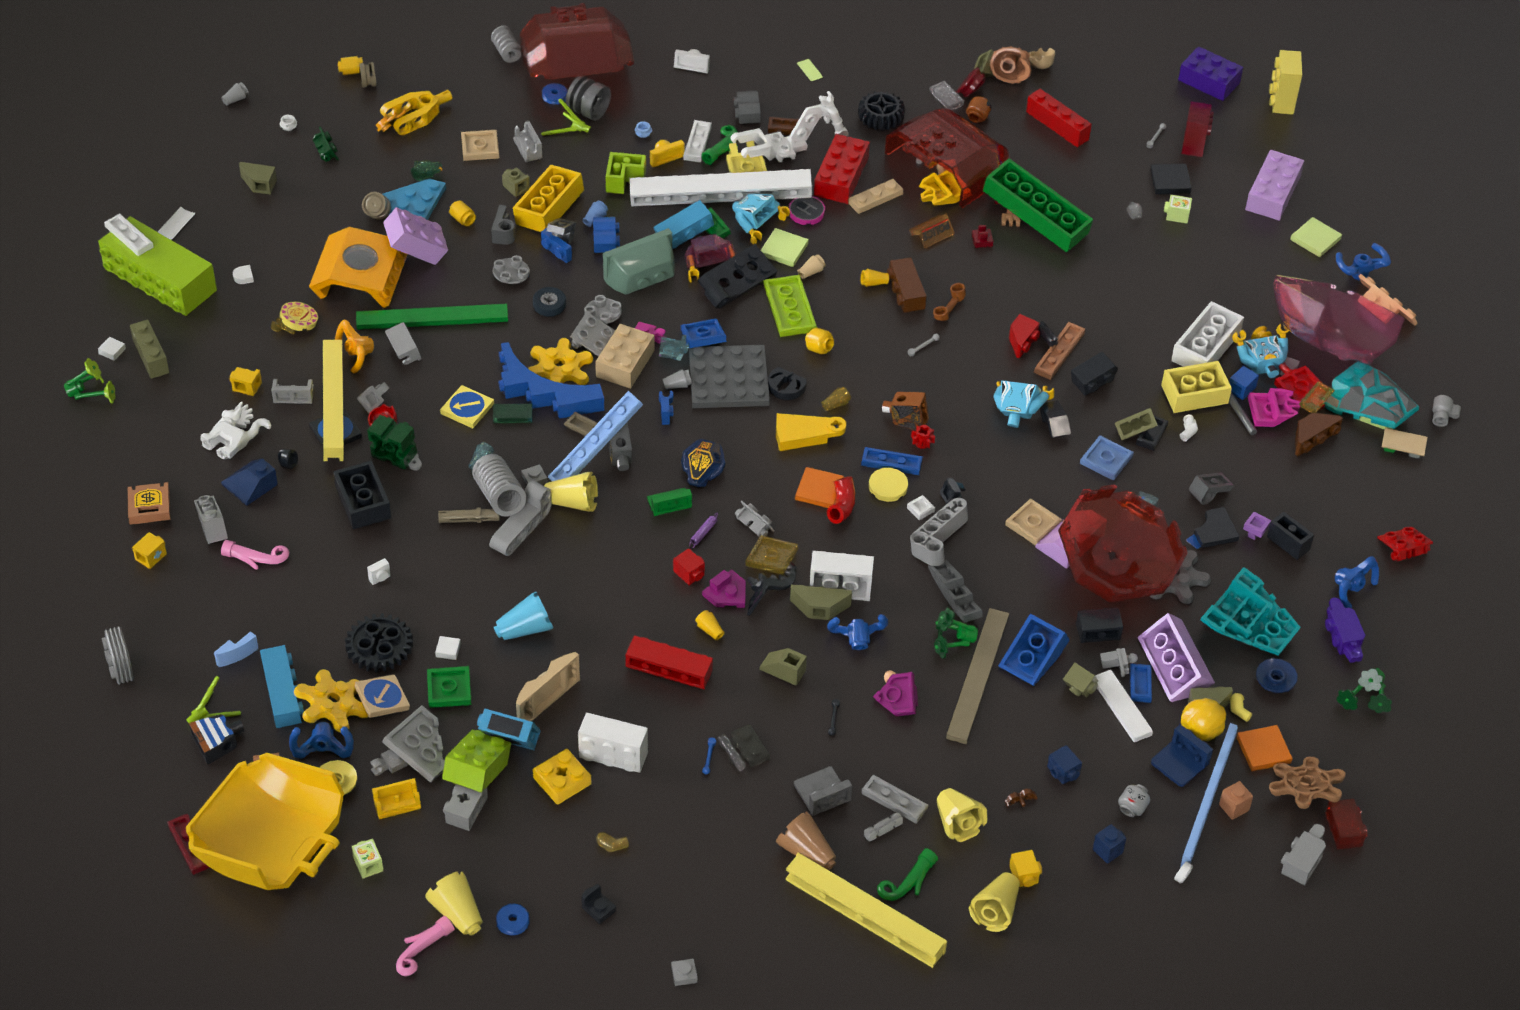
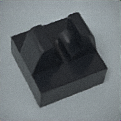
(951, 490)

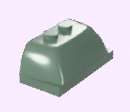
(640, 263)

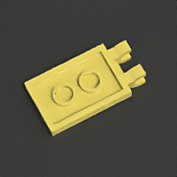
(738, 164)

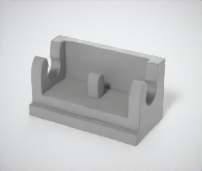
(528, 142)
(403, 343)
(292, 393)

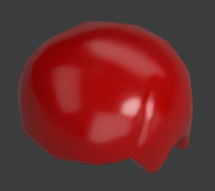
(383, 410)

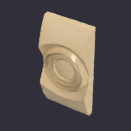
(548, 686)

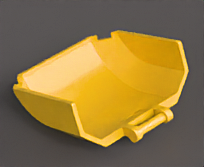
(268, 822)

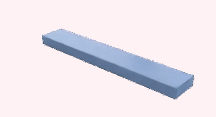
(597, 437)

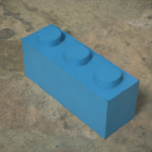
(687, 223)

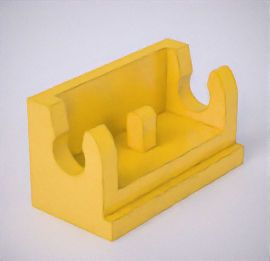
(396, 798)

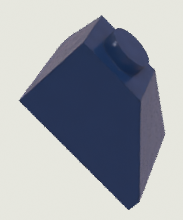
(251, 481)

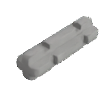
(883, 826)

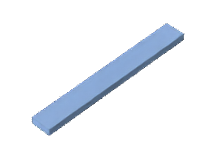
(1209, 794)

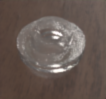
(1134, 210)

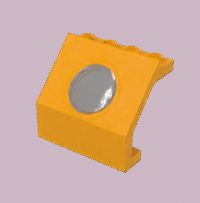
(359, 262)

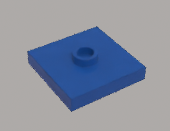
(703, 333)

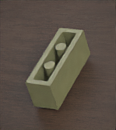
(149, 349)

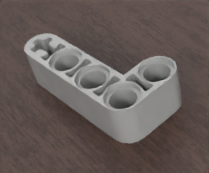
(521, 524)
(929, 538)

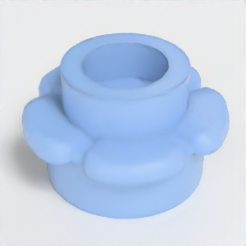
(643, 129)

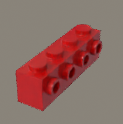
(1058, 117)
(669, 662)

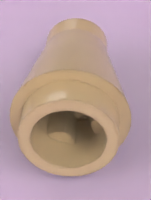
(812, 266)

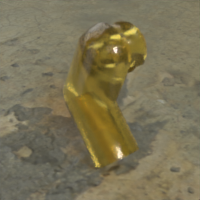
(611, 844)

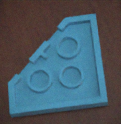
(418, 197)

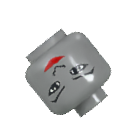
(1134, 800)

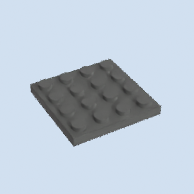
(728, 376)

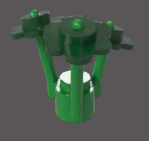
(965, 632)

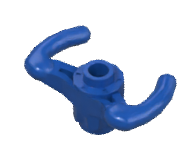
(1363, 263)
(1355, 579)
(858, 630)
(322, 740)

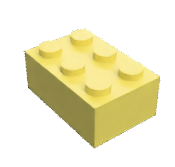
(1285, 82)
(1196, 386)

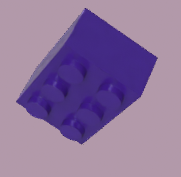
(1210, 73)

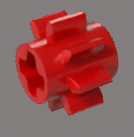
(923, 436)

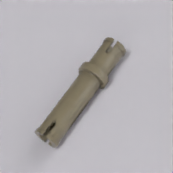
(474, 515)

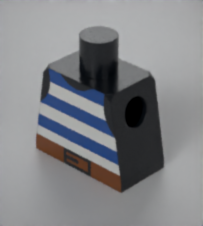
(215, 736)

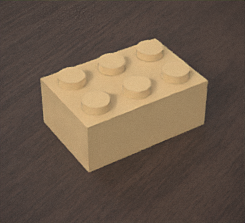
(625, 356)

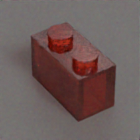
(1346, 824)

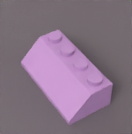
(1174, 658)

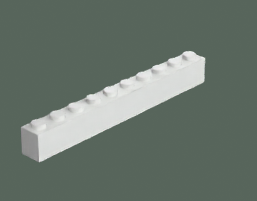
(719, 187)

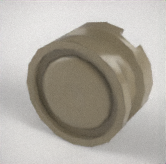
(366, 77)
(376, 205)

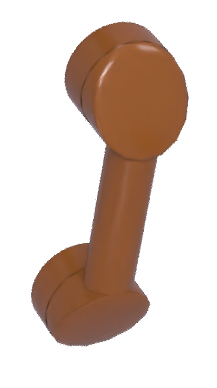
(958, 294)

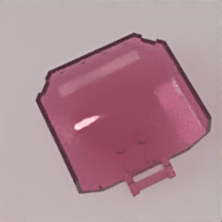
(1336, 320)

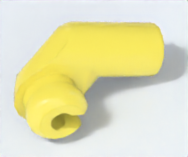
(1237, 707)

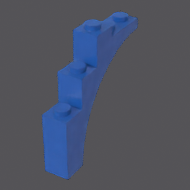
(542, 392)

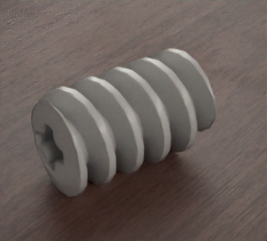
(506, 44)

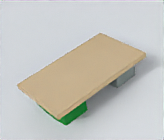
(1404, 442)

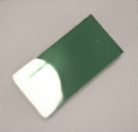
(512, 413)

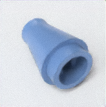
(597, 209)

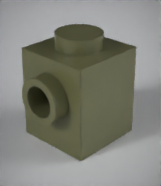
(1080, 681)

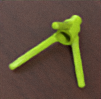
(576, 125)
(201, 713)

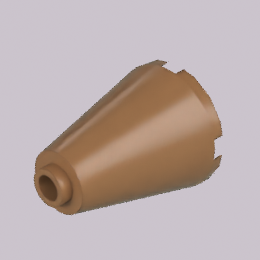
(806, 838)

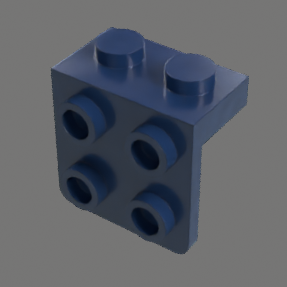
(1183, 757)

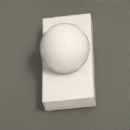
(691, 60)

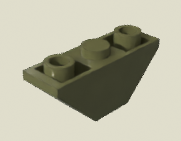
(820, 601)

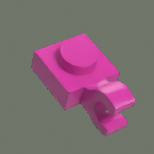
(658, 334)

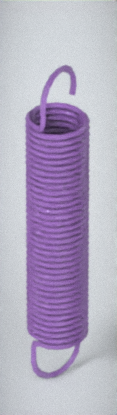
(704, 529)

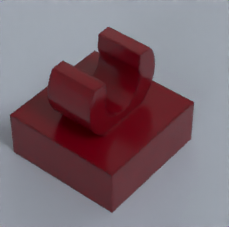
(982, 237)

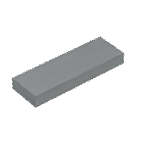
(894, 799)

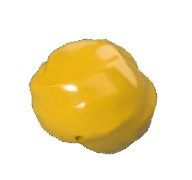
(1204, 718)

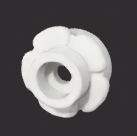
(288, 122)

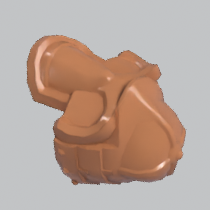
(1011, 64)

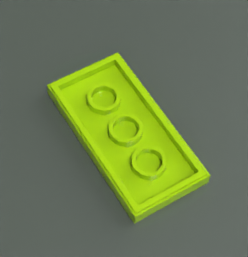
(789, 305)

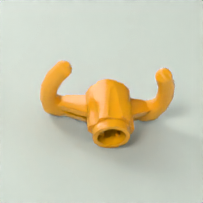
(354, 344)

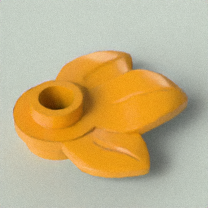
(384, 123)

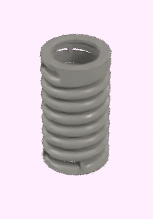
(499, 485)

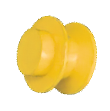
(1260, 332)

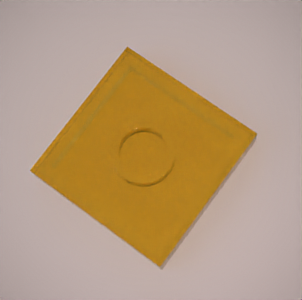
(771, 555)

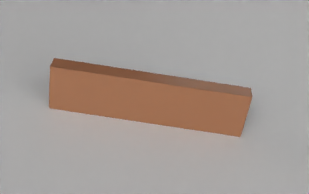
(1058, 353)

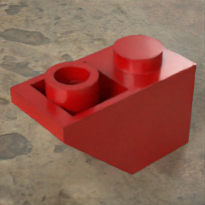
(1023, 333)

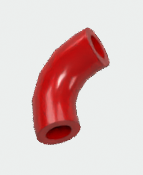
(844, 500)

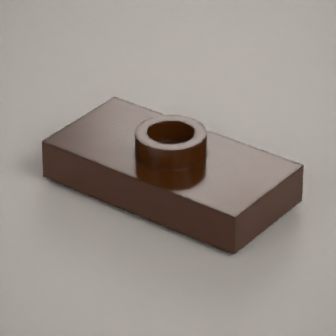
(782, 125)

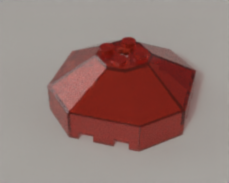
(1133, 529)

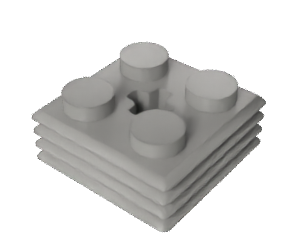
(117, 655)

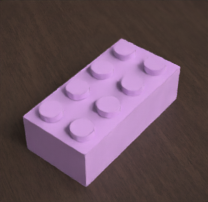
(1274, 185)

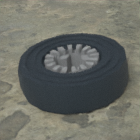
(547, 294)

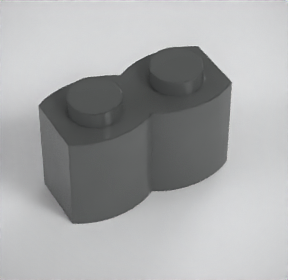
(747, 107)

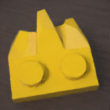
(940, 189)

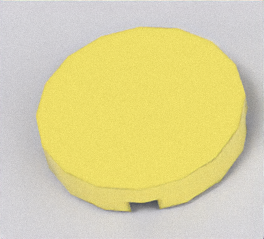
(888, 484)

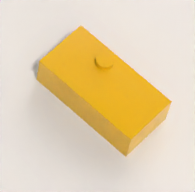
(548, 198)

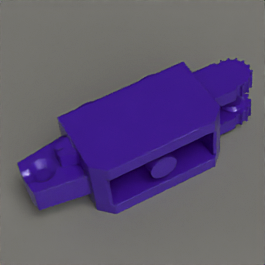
(1345, 630)

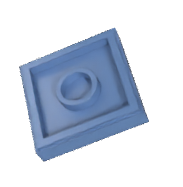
(1106, 457)

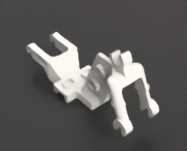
(781, 147)

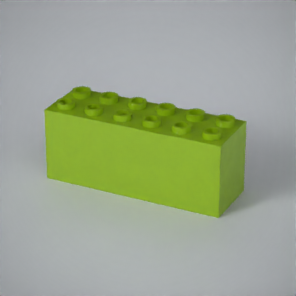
(164, 272)

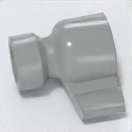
(1443, 409)

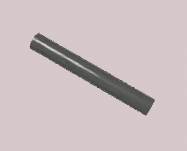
(1242, 415)

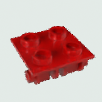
(1406, 543)

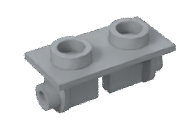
(749, 514)

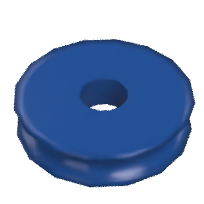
(549, 91)
(512, 927)

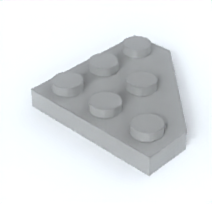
(418, 743)

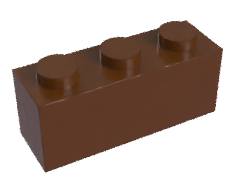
(907, 285)

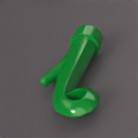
(712, 154)
(915, 877)

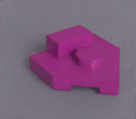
(726, 589)
(899, 694)

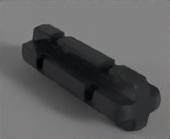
(1047, 334)

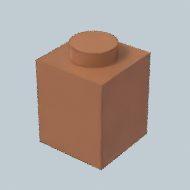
(1235, 800)

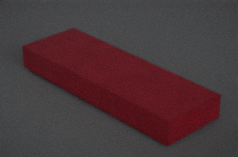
(178, 829)

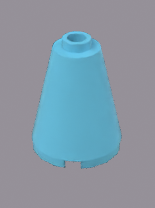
(524, 619)

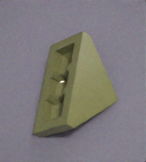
(983, 63)
(1136, 424)

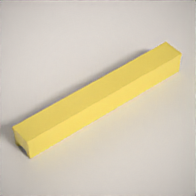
(333, 400)
(866, 910)

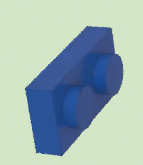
(556, 246)

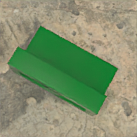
(670, 501)

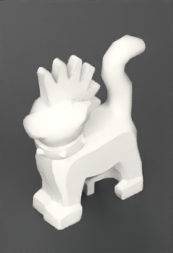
(228, 433)

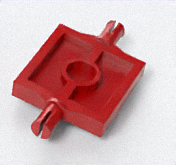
(1296, 380)

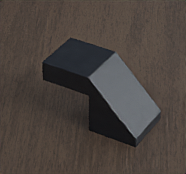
(1056, 419)

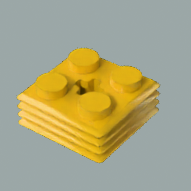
(562, 776)

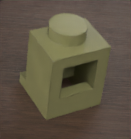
(512, 178)

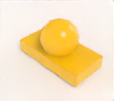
(666, 152)

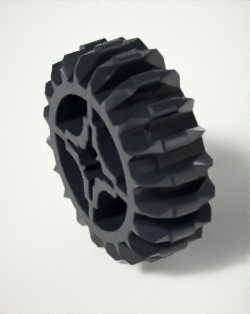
(881, 110)

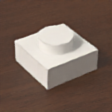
(378, 571)

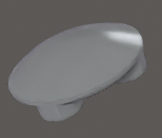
(511, 270)
(604, 309)

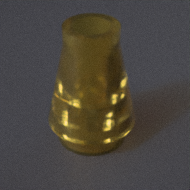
(836, 399)

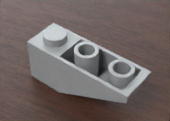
(211, 519)

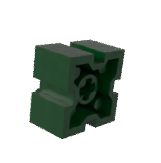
(392, 441)

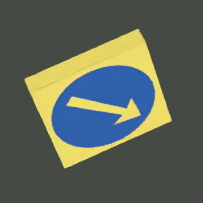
(467, 406)

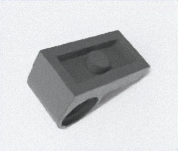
(503, 229)
(563, 229)
(1208, 485)

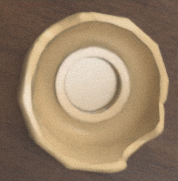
(1041, 59)

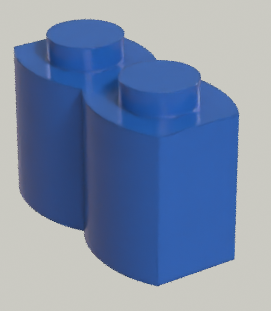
(605, 234)

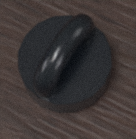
(288, 458)

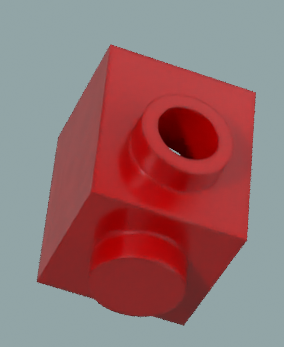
(689, 566)

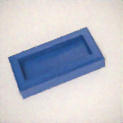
(1140, 683)

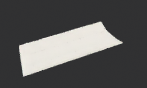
(176, 223)

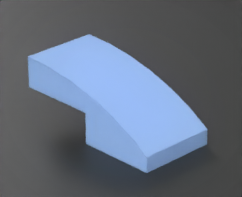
(231, 653)

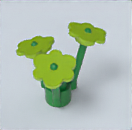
(75, 386)

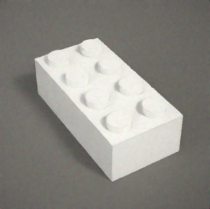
(1207, 336)

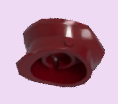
(972, 83)

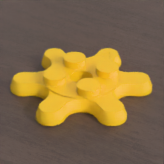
(569, 358)
(325, 708)

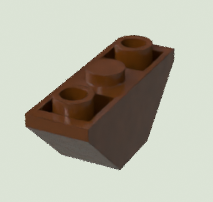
(1315, 430)

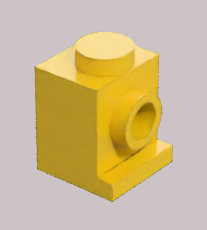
(245, 381)

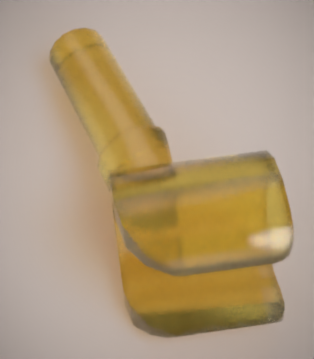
(278, 326)

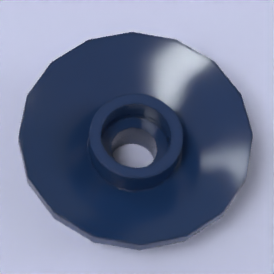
(1276, 669)

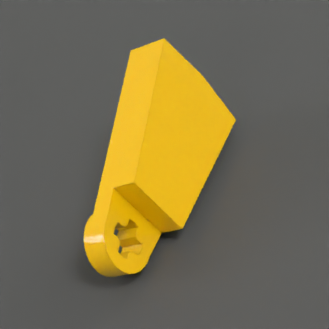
(806, 431)

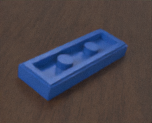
(888, 459)

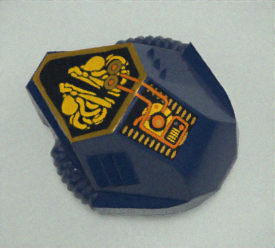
(703, 462)

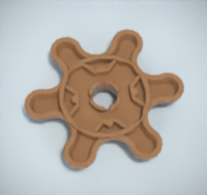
(1297, 782)

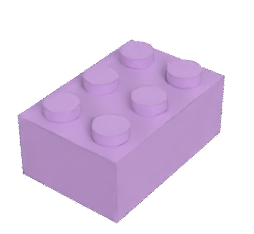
(415, 236)

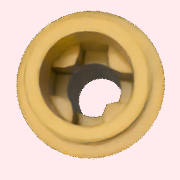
(872, 277)
(709, 624)

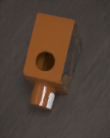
(908, 409)

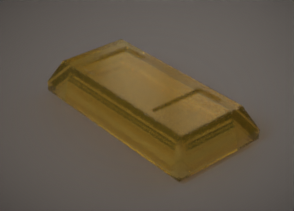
(1316, 397)

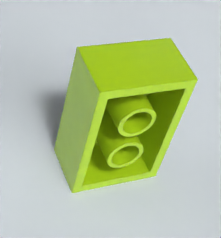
(476, 760)

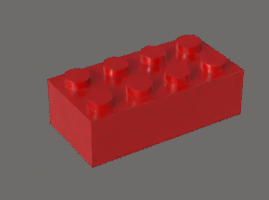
(841, 168)

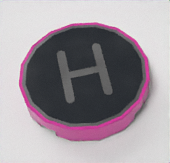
(807, 210)

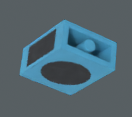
(510, 728)

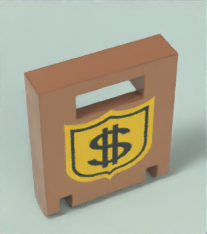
(147, 498)

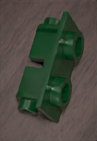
(325, 147)

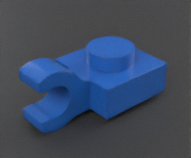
(666, 409)

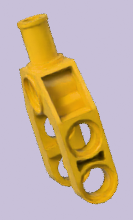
(423, 101)

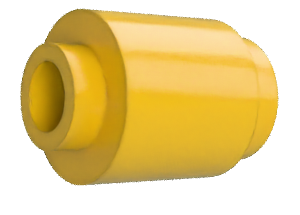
(349, 65)
(462, 213)

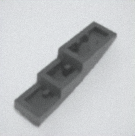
(955, 591)

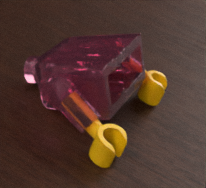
(707, 251)

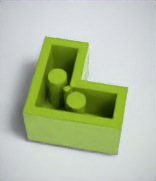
(622, 168)

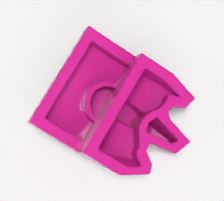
(1272, 407)

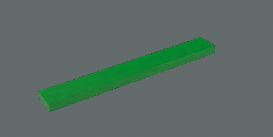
(432, 316)

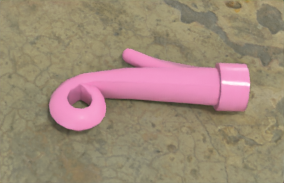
(251, 556)
(421, 941)

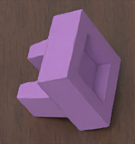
(1256, 525)

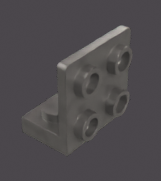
(823, 790)

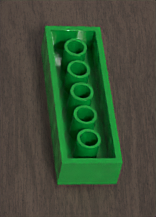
(1038, 205)

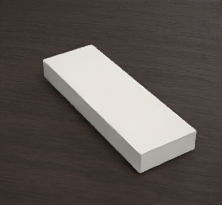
(697, 141)
(128, 234)

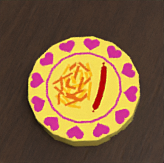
(298, 316)

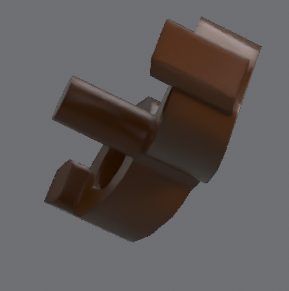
(1025, 794)

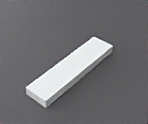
(1123, 706)

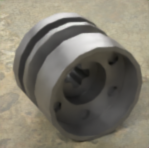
(588, 97)

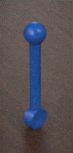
(711, 742)

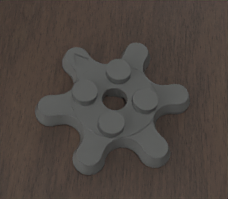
(1185, 579)

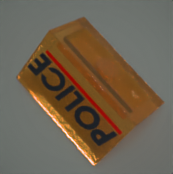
(933, 230)

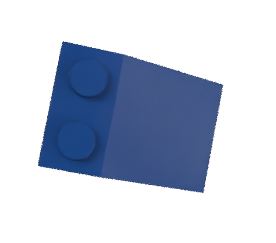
(1034, 650)

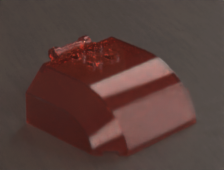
(575, 43)
(955, 145)

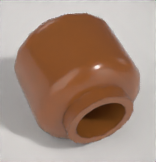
(978, 109)

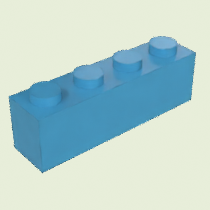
(280, 686)

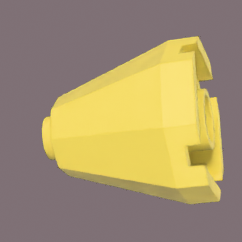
(960, 814)

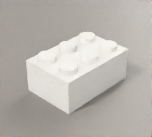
(843, 572)
(613, 742)

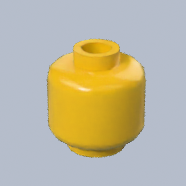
(819, 341)

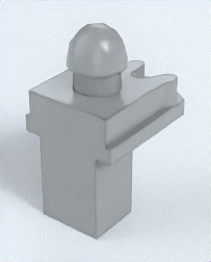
(1118, 658)

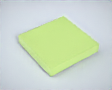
(1316, 237)
(784, 247)

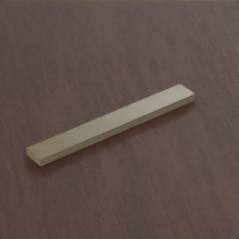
(977, 676)

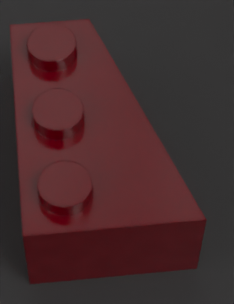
(1197, 127)

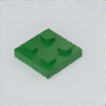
(449, 687)

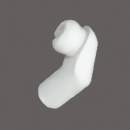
(1190, 427)

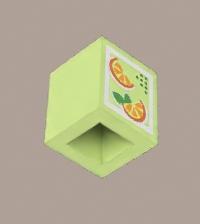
(1178, 208)
(367, 858)

